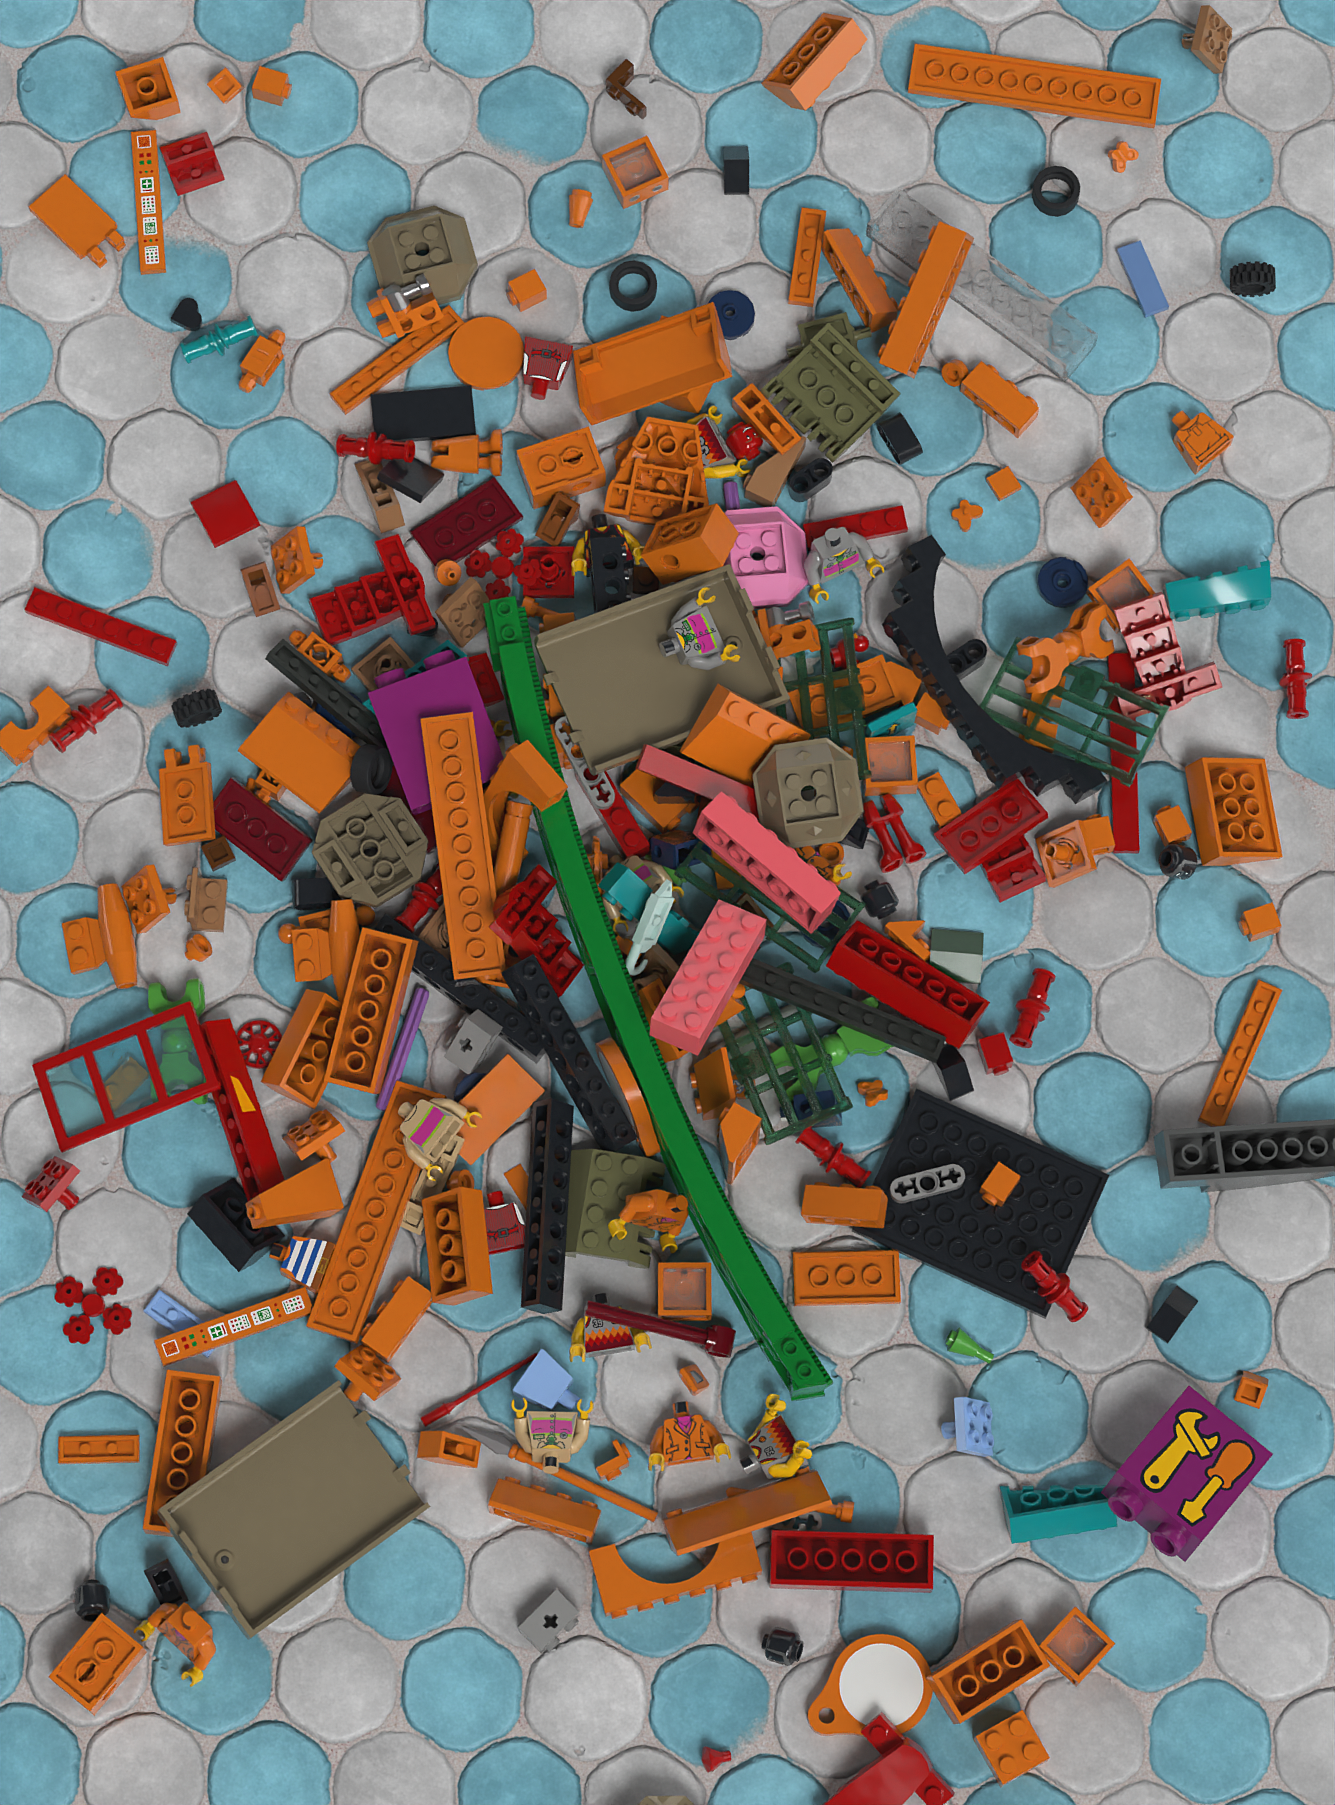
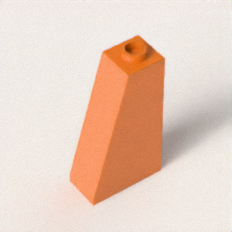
(300, 1198)

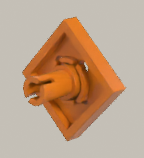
(1107, 490)
(294, 560)
(1058, 855)
(147, 899)
(315, 1136)
(366, 1374)

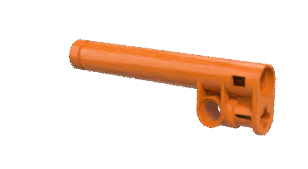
(508, 867)

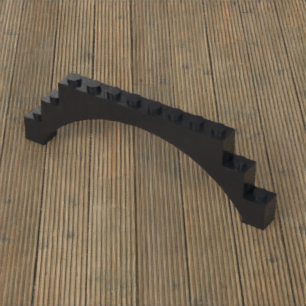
(994, 747)

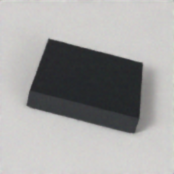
(411, 479)

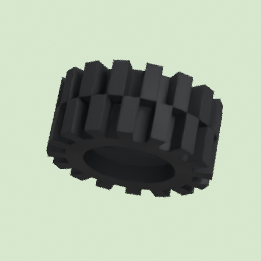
(1252, 279)
(196, 708)

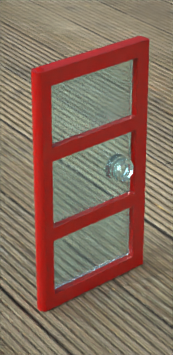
(126, 1076)

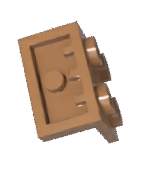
(206, 903)

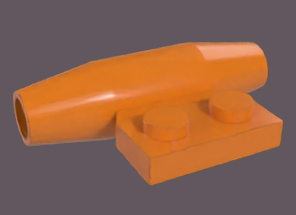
(107, 939)
(328, 953)

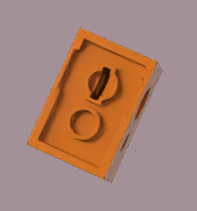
(561, 465)
(689, 544)
(97, 1664)

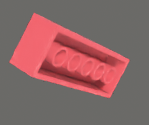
(766, 862)
(707, 977)

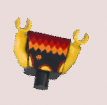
(601, 529)

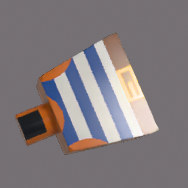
(304, 1261)

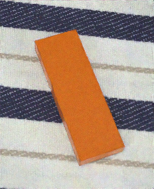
(99, 1449)

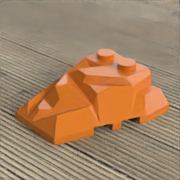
(659, 475)

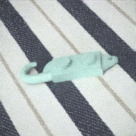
(650, 926)

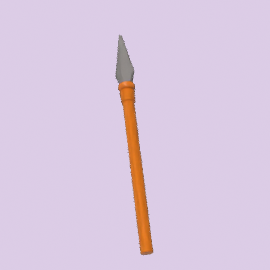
(501, 1445)

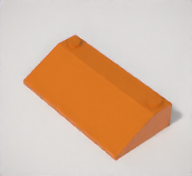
(651, 364)
(745, 1511)

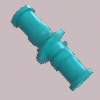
(219, 339)

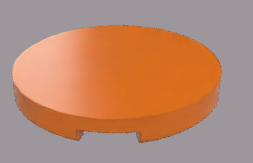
(486, 353)

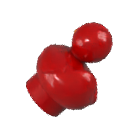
(838, 652)

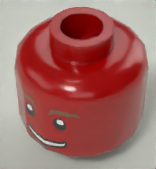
(744, 441)

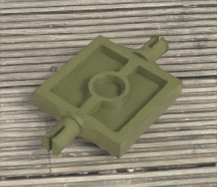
(839, 322)

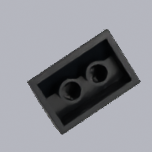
(225, 1222)

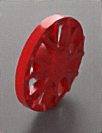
(258, 1043)

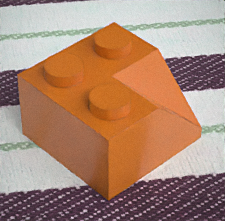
(148, 90)

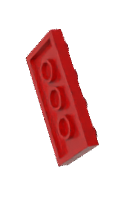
(990, 826)

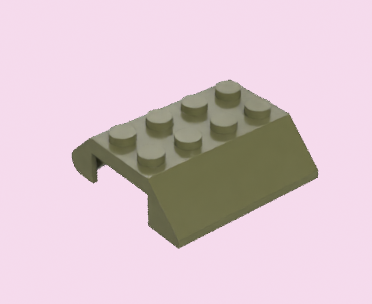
(832, 392)
(598, 1195)

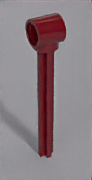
(714, 1340)

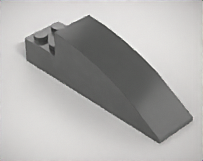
(1245, 1155)

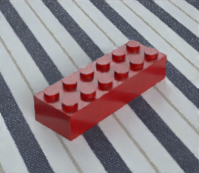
(907, 984)
(851, 1561)

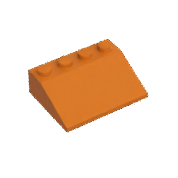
(737, 735)
(302, 752)
(1232, 811)

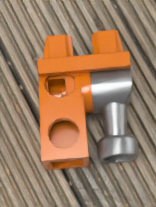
(401, 313)
(787, 638)

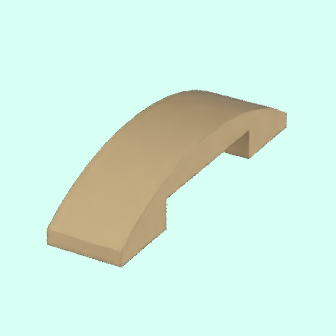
(424, 1188)

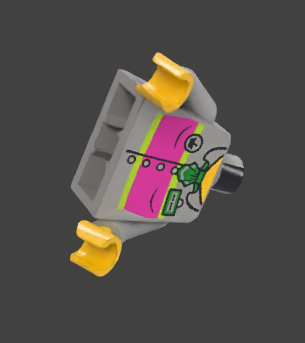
(835, 555)
(695, 636)

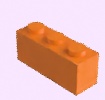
(1000, 399)
(844, 1205)
(396, 1318)

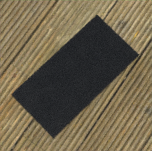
(424, 414)

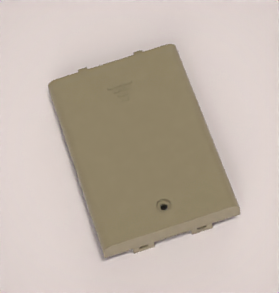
(629, 695)
(292, 1510)

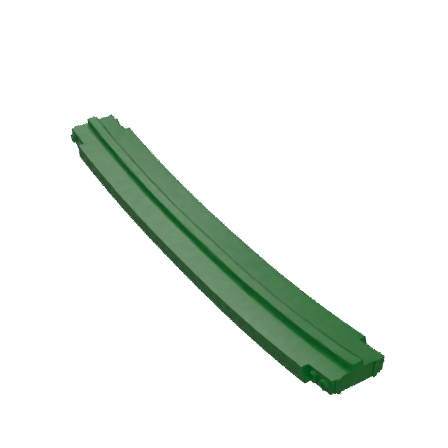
(628, 1026)

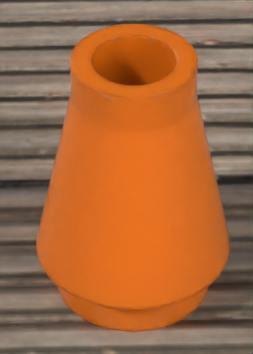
(579, 206)

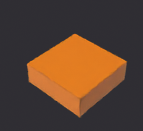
(1003, 483)

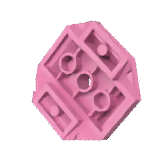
(781, 542)

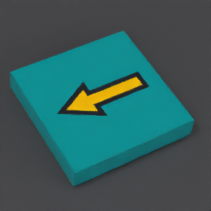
(892, 722)

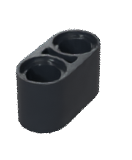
(899, 438)
(810, 480)
(965, 661)
(313, 894)

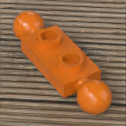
(364, 914)

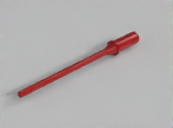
(446, 1408)

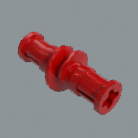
(375, 448)
(1295, 679)
(85, 720)
(424, 898)
(1031, 1008)
(832, 1155)
(1054, 1286)

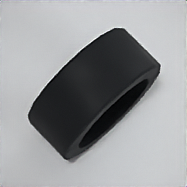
(1059, 173)
(631, 267)
(371, 769)

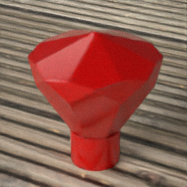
(713, 1758)

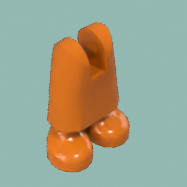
(465, 454)

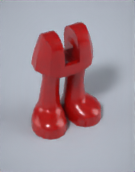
(891, 856)

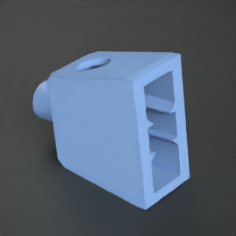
(546, 1384)

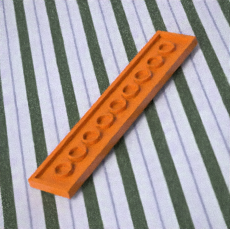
(1034, 85)
(462, 844)
(369, 1226)

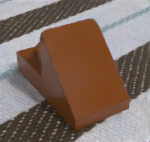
(558, 519)
(260, 589)

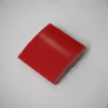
(192, 163)
(225, 514)
(485, 679)
(1013, 870)

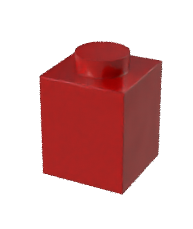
(995, 1054)

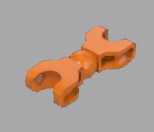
(1055, 654)

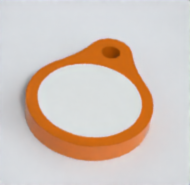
(627, 1095)
(873, 1678)

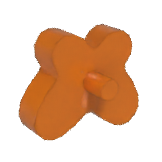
(1121, 156)
(965, 514)
(873, 1092)

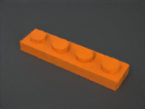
(807, 257)

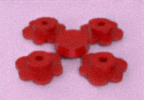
(503, 566)
(93, 1305)

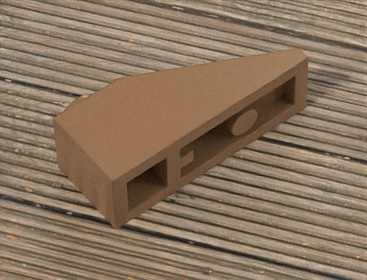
(772, 475)
(380, 497)

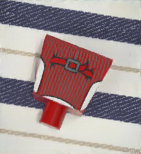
(545, 365)
(503, 1225)

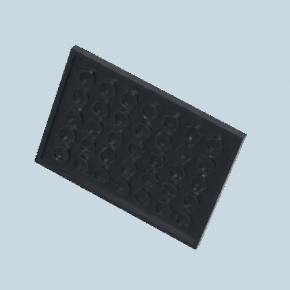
(961, 1230)

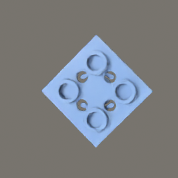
(971, 1427)

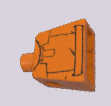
(1199, 439)

